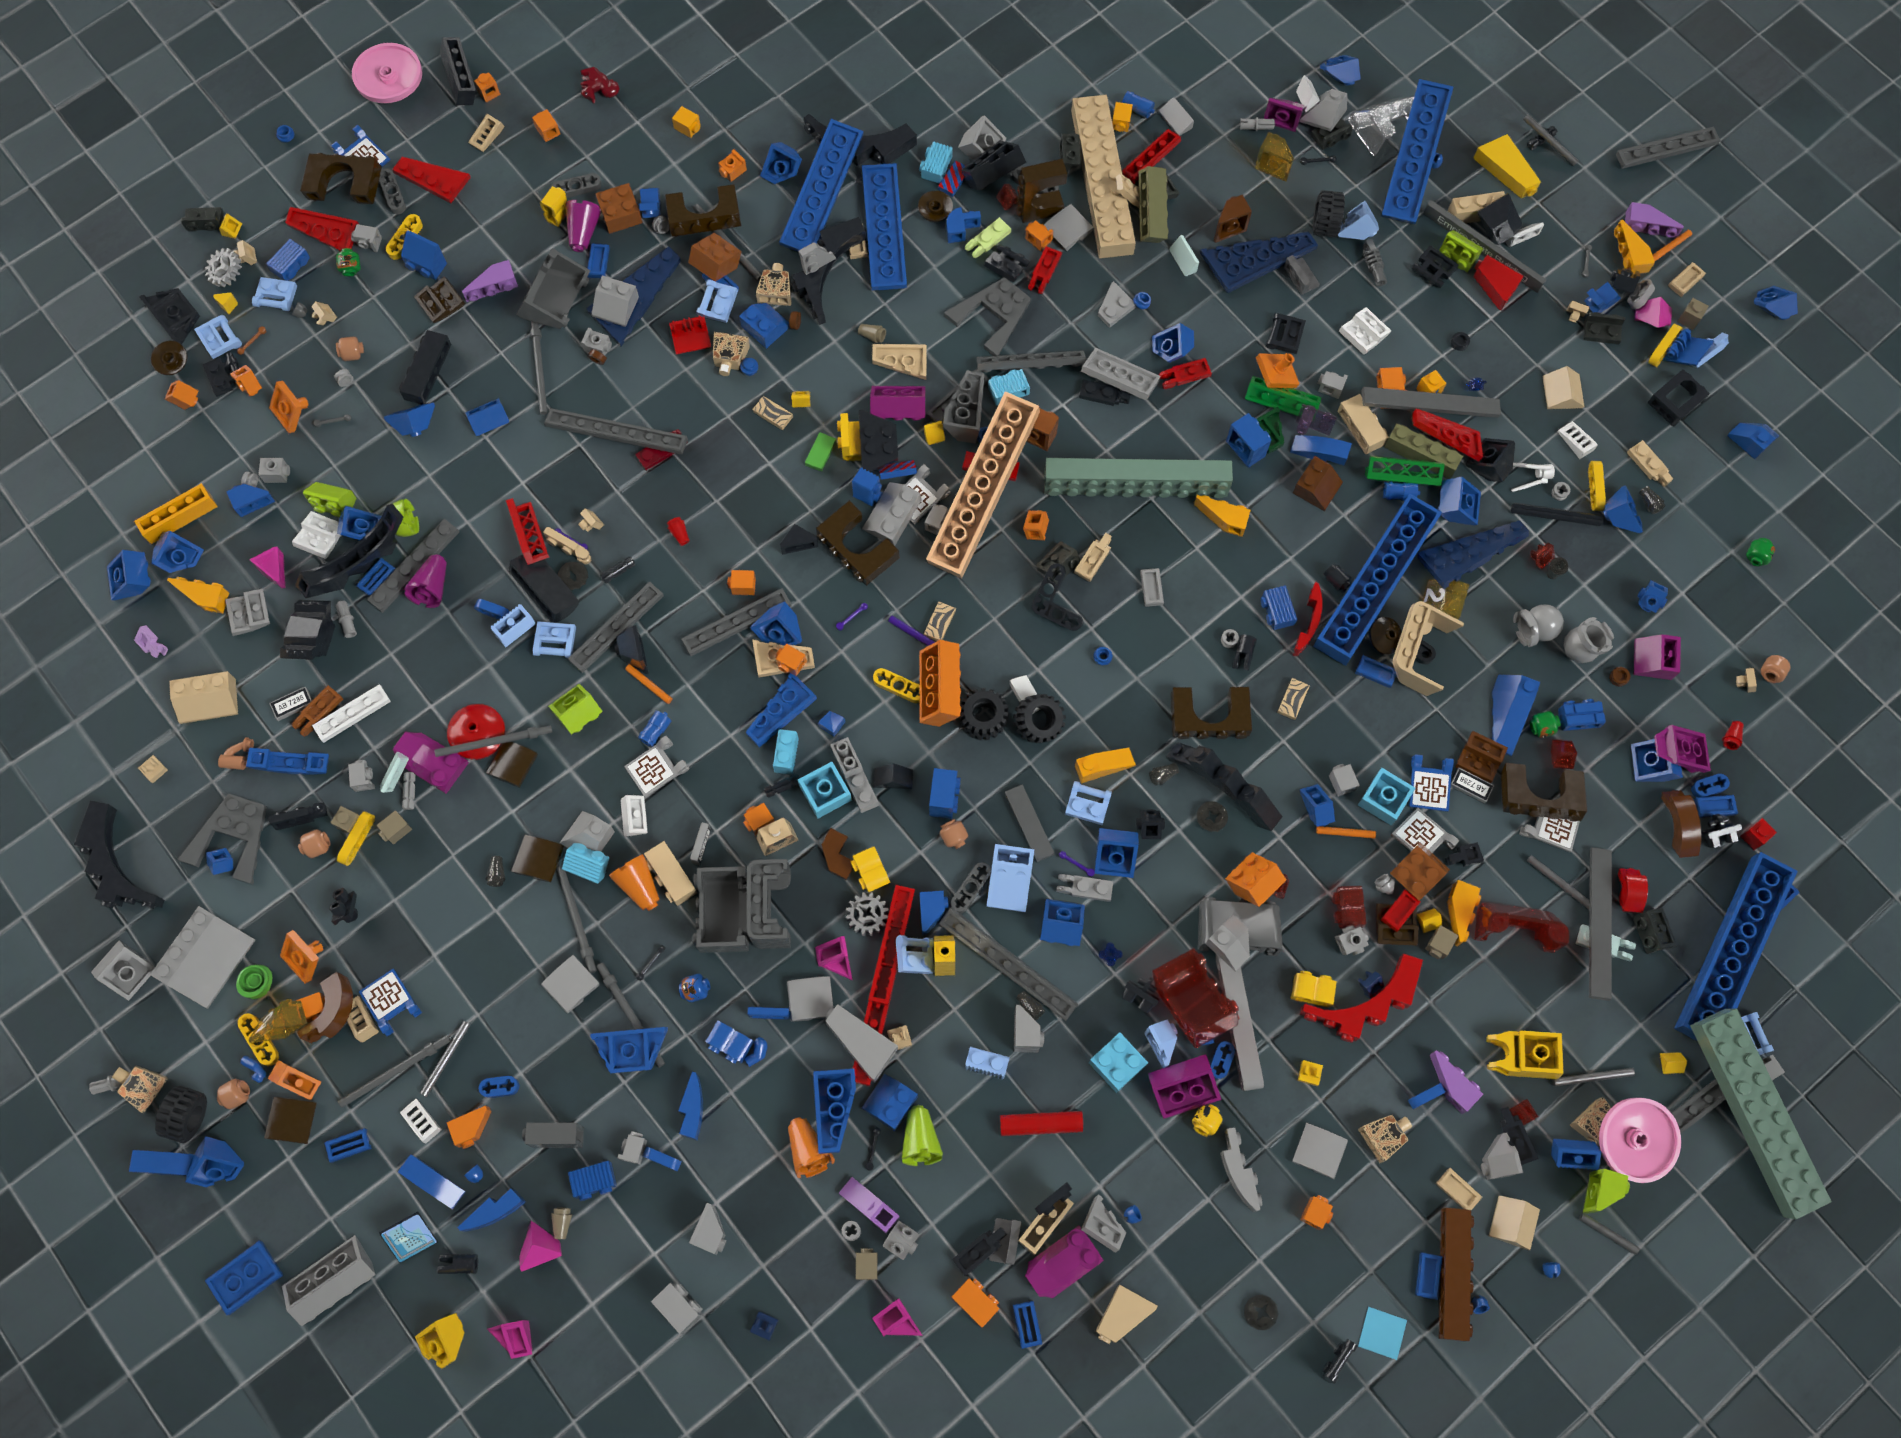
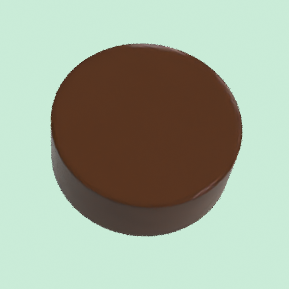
(795, 320)
(597, 357)
(1619, 676)

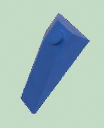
(1511, 706)
(833, 1101)

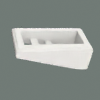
(1572, 442)
(431, 1132)

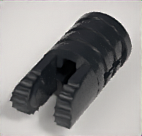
(1245, 650)
(460, 1264)

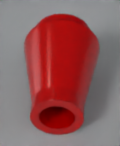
(678, 530)
(1733, 738)

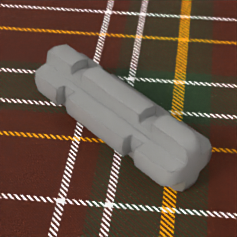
(408, 791)

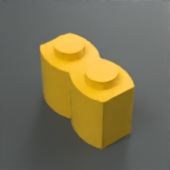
(554, 206)
(870, 869)
(1313, 989)

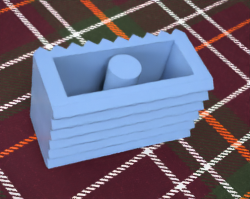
(513, 625)
(987, 1062)

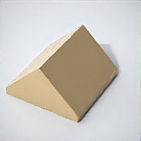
(1563, 389)
(1514, 1222)

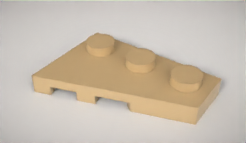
(901, 358)
(766, 659)

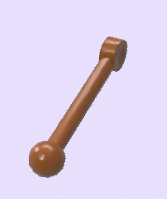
(262, 330)

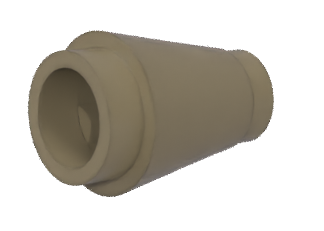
(873, 332)
(561, 1220)

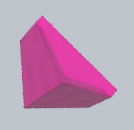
(1655, 312)
(271, 565)
(834, 957)
(538, 1247)
(896, 1321)
(514, 1338)

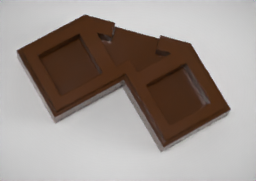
(832, 847)

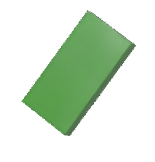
(820, 452)

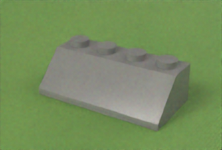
(327, 1281)

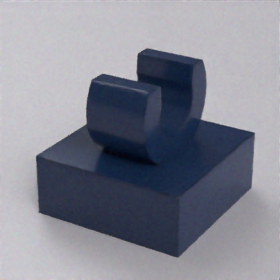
(1372, 984)
(764, 1325)

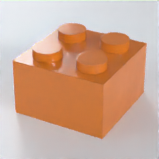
(1255, 879)

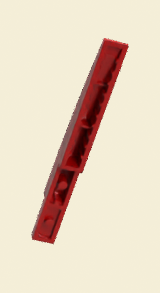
(886, 968)

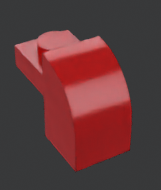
(1633, 891)

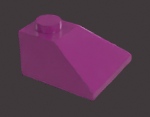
(1284, 112)

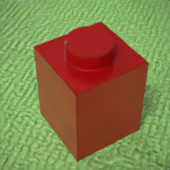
(1758, 834)

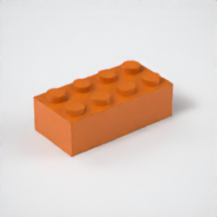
(939, 683)

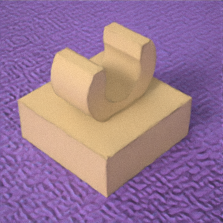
(246, 252)
(1576, 310)
(323, 312)
(590, 520)
(1748, 680)
(152, 769)
(900, 1037)

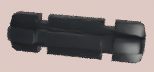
(1538, 140)
(618, 569)
(781, 786)

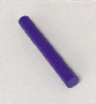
(911, 631)

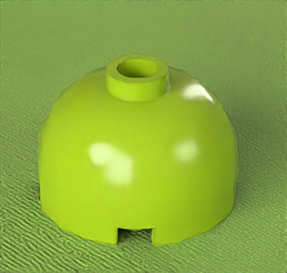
(409, 524)

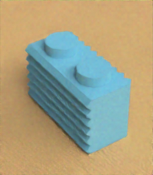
(936, 162)
(1013, 383)
(785, 752)
(585, 862)

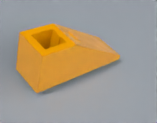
(1635, 252)
(1225, 515)
(206, 596)
(1461, 904)

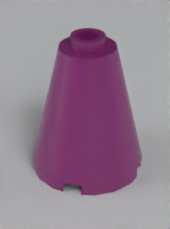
(581, 223)
(428, 582)

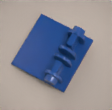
(1687, 349)

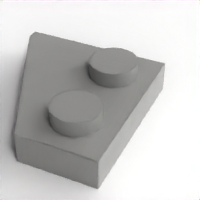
(814, 257)
(1115, 305)
(1103, 1225)

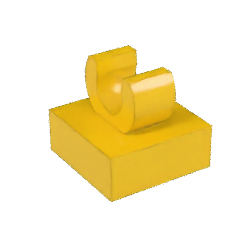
(1310, 1073)

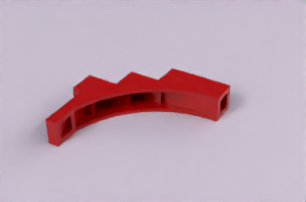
(1350, 1021)

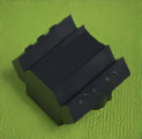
(308, 630)

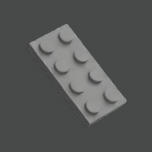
(1120, 374)

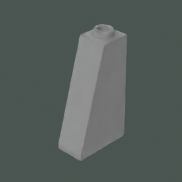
(864, 1044)

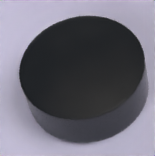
(1460, 341)

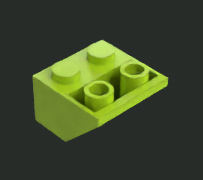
(1460, 250)
(329, 498)

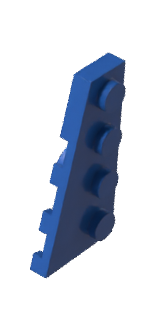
(783, 708)

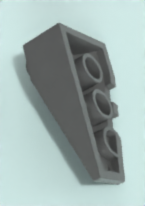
(964, 410)

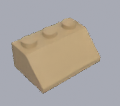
(204, 697)

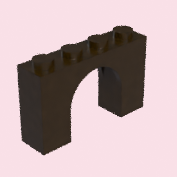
(323, 167)
(1035, 179)
(722, 217)
(864, 566)
(1187, 724)
(1520, 800)

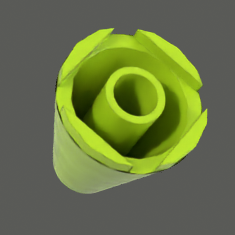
(920, 1139)

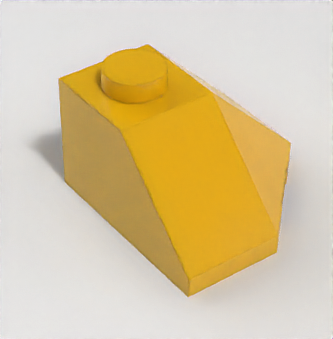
(441, 1340)

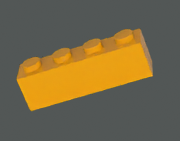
(176, 513)

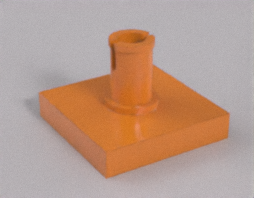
(1278, 370)
(287, 406)
(300, 956)

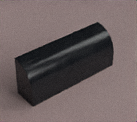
(544, 587)

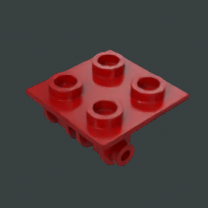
(690, 334)

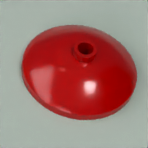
(488, 725)

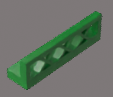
(1285, 399)
(1404, 475)

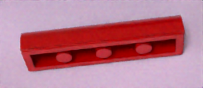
(1152, 155)
(1041, 1123)

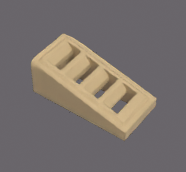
(494, 132)
(366, 1029)

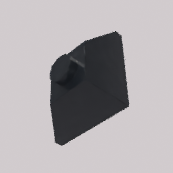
(1500, 219)
(1496, 460)
(631, 649)

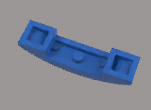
(287, 762)

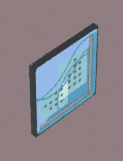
(408, 1237)

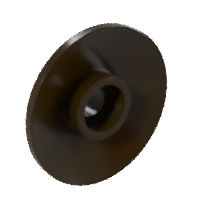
(934, 200)
(164, 353)
(1380, 635)

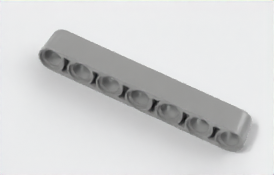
(1243, 1034)

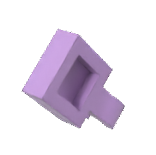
(147, 641)

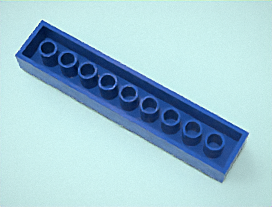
(1377, 579)
(1738, 941)

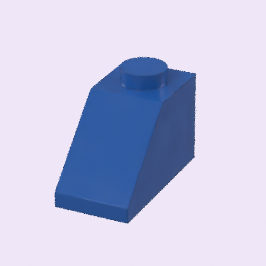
(248, 499)
(1318, 805)
(932, 909)

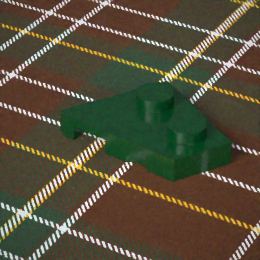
(1271, 423)

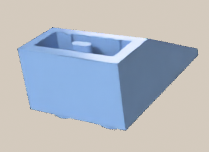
(1010, 878)

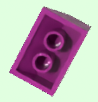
(898, 402)
(1184, 1086)

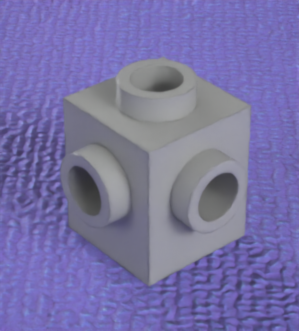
(1346, 943)
(901, 1240)

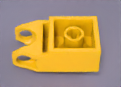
(1521, 1055)

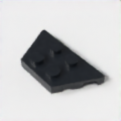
(172, 312)
(877, 441)

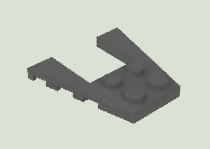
(1002, 300)
(237, 819)

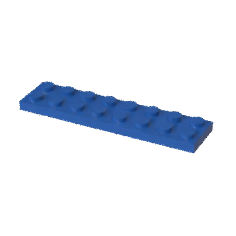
(1417, 151)
(821, 186)
(884, 227)

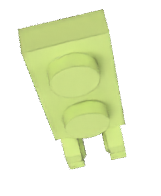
(988, 237)

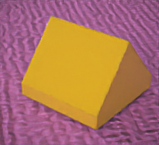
(230, 226)
(226, 301)
(800, 399)
(1429, 920)
(1673, 1063)

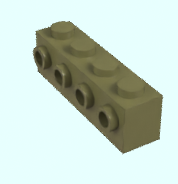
(1153, 204)
(1418, 447)

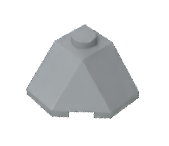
(1231, 943)
(1501, 1159)

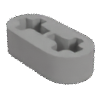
(1641, 294)

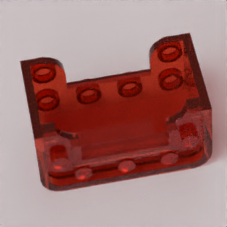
(1195, 998)

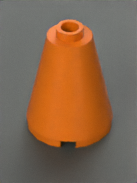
(637, 882)
(805, 1149)

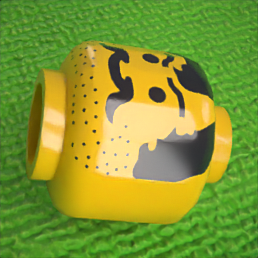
(1207, 1120)

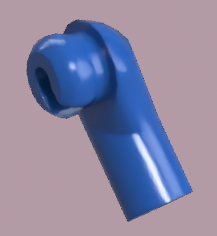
(759, 1052)
(255, 1066)

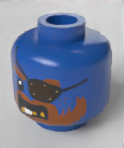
(694, 988)

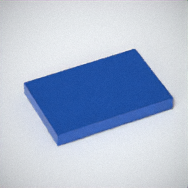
(244, 1277)

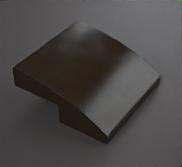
(440, 300)
(512, 763)
(537, 858)
(1406, 934)
(290, 1120)

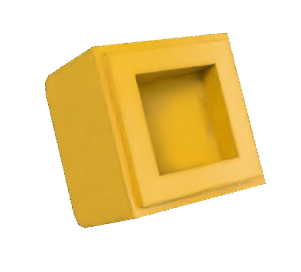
(934, 433)

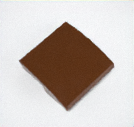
(1481, 756)

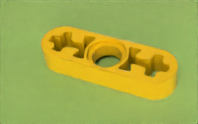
(406, 225)
(1666, 343)
(1596, 485)
(901, 693)
(355, 838)
(260, 1055)

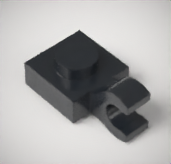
(1467, 854)

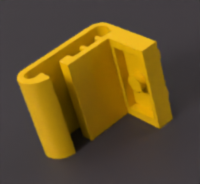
(849, 438)

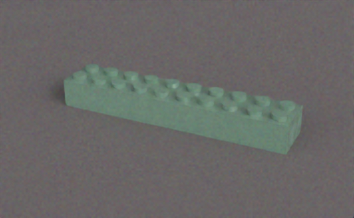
(1137, 477)
(1760, 1114)

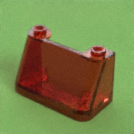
(1497, 917)

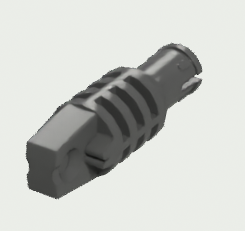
(1374, 262)

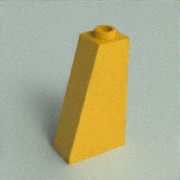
(1508, 166)
(944, 963)

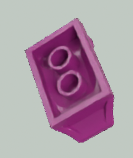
(1683, 748)
(436, 771)
(1062, 1263)

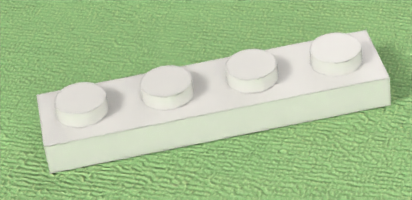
(351, 713)

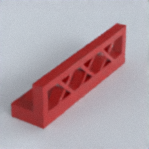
(521, 531)

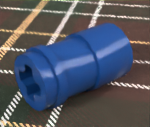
(1140, 104)
(1399, 490)
(656, 726)

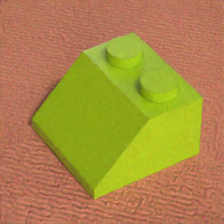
(575, 709)
(1604, 1189)

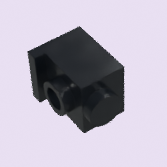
(1625, 279)

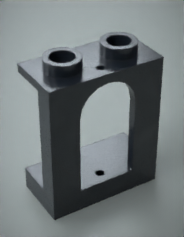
(1667, 409)

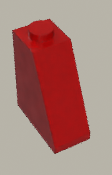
(1497, 280)

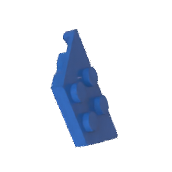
(630, 1048)

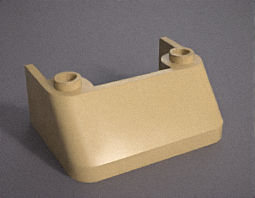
(1419, 623)

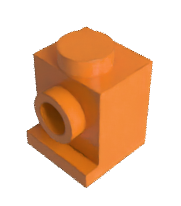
(485, 82)
(732, 166)
(1038, 235)
(246, 380)
(1036, 525)

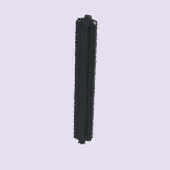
(1557, 514)

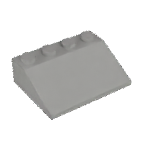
(202, 957)

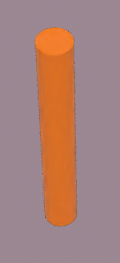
(1672, 244)
(649, 684)
(1345, 832)

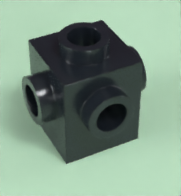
(1150, 824)

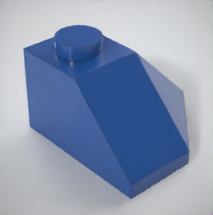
(1343, 69)
(780, 163)
(1777, 302)
(1173, 342)
(411, 420)
(1753, 437)
(1621, 511)
(356, 523)
(175, 553)
(778, 625)
(213, 1162)

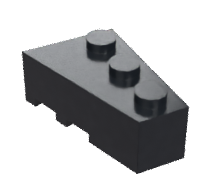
(993, 164)

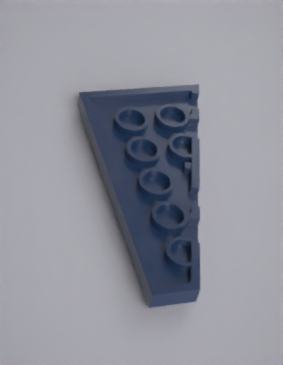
(1252, 259)
(648, 281)
(1469, 553)

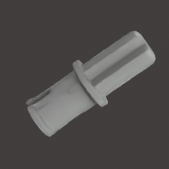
(1257, 124)
(346, 619)
(104, 1085)

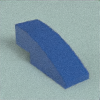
(1321, 447)
(692, 1108)
(160, 1162)
(431, 1181)
(493, 1211)

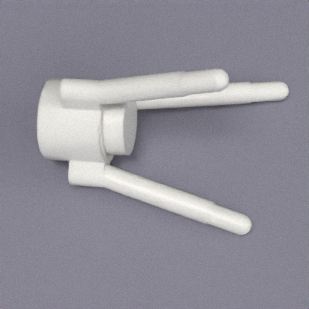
(1543, 472)

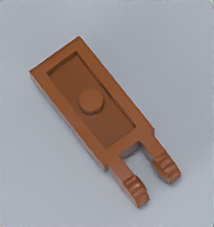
(317, 710)

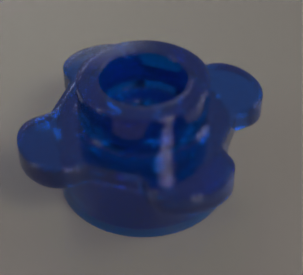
(1476, 384)
(1110, 960)

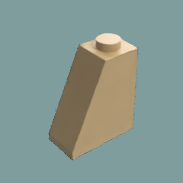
(1123, 1314)

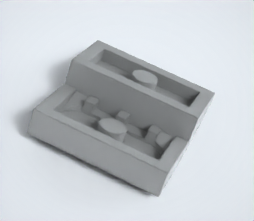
(1069, 227)
(247, 612)
(570, 984)
(809, 998)
(1320, 1151)

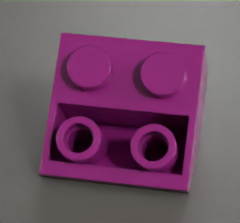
(1657, 656)

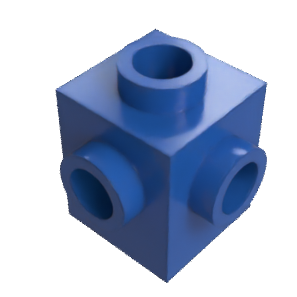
(1652, 597)

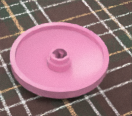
(387, 73)
(1640, 1139)

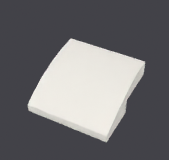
(1365, 330)
(317, 535)

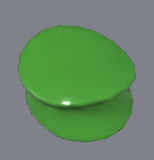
(254, 981)

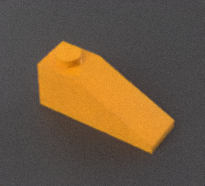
(1103, 764)

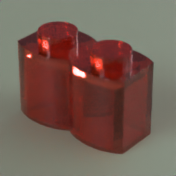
(1349, 906)

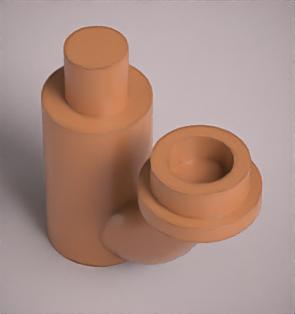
(230, 761)

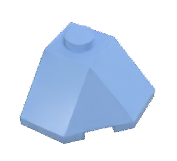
(1359, 223)
(1162, 1040)

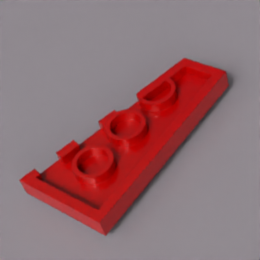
(435, 179)
(325, 228)
(1449, 432)

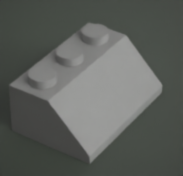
(893, 512)

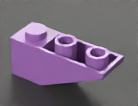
(1650, 220)
(493, 280)
(1458, 1088)
(869, 1205)

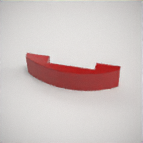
(1315, 601)

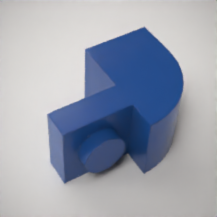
(650, 202)
(958, 222)
(1602, 298)

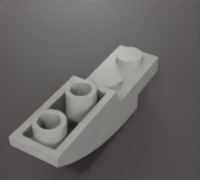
(854, 775)
(1242, 1179)

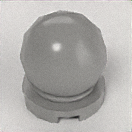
(1538, 624)
(1588, 641)

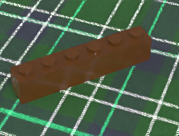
(1456, 1274)

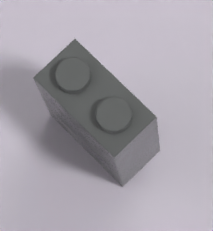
(553, 1135)

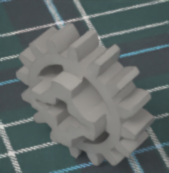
(223, 267)
(862, 921)

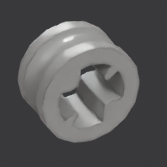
(343, 377)
(249, 479)
(1566, 490)
(1224, 636)
(852, 1237)

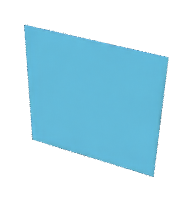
(1382, 1333)

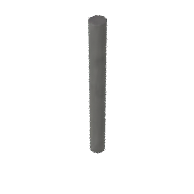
(1552, 141)
(1559, 881)
(445, 1058)
(1593, 1077)

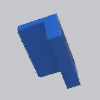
(487, 417)

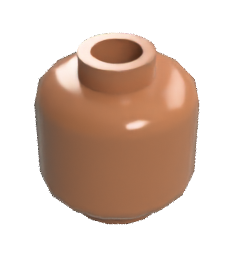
(349, 348)
(1775, 669)
(953, 834)
(314, 843)
(233, 1093)

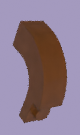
(1686, 823)
(335, 1012)

